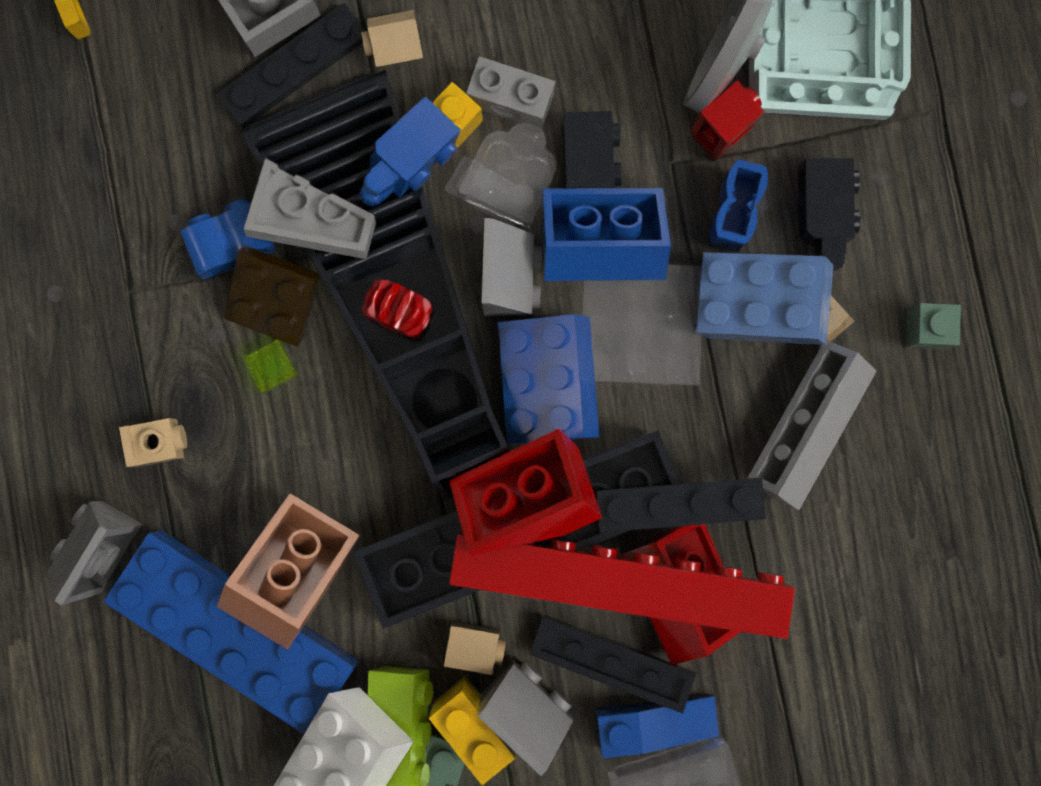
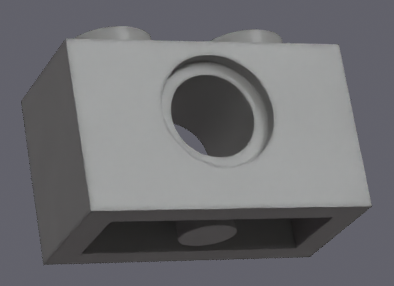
(510, 92)

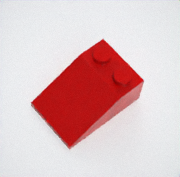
(525, 495)

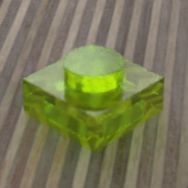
(270, 366)

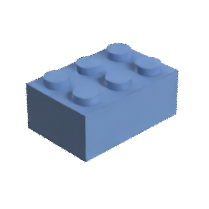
(765, 298)

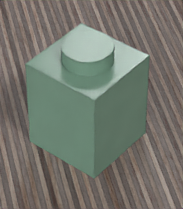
(933, 326)

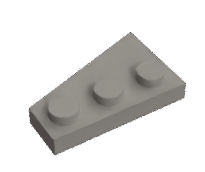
(299, 215)

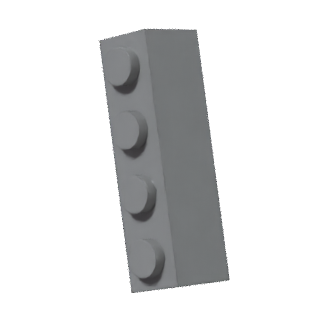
(812, 423)

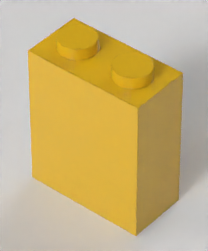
(472, 740)

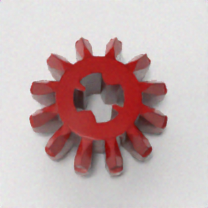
(397, 308)

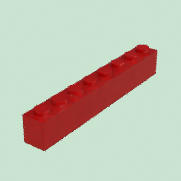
(631, 585)

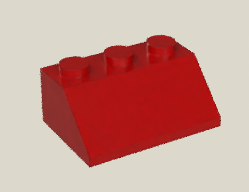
(680, 639)

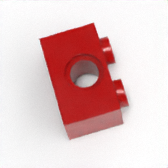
(727, 120)

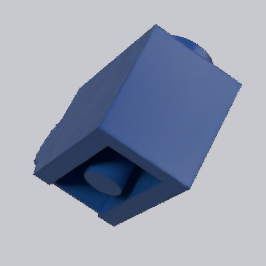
(408, 152)

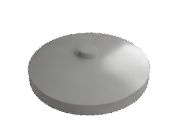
(730, 46)

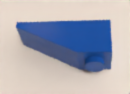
(652, 727)

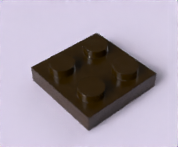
(271, 295)

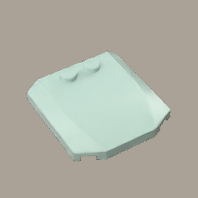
(833, 58)

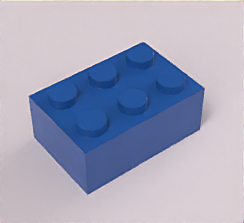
(604, 234)
(548, 378)

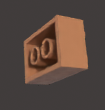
(287, 571)

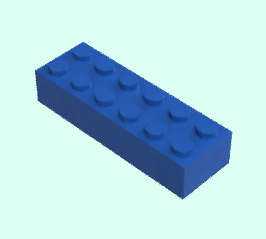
(176, 600)

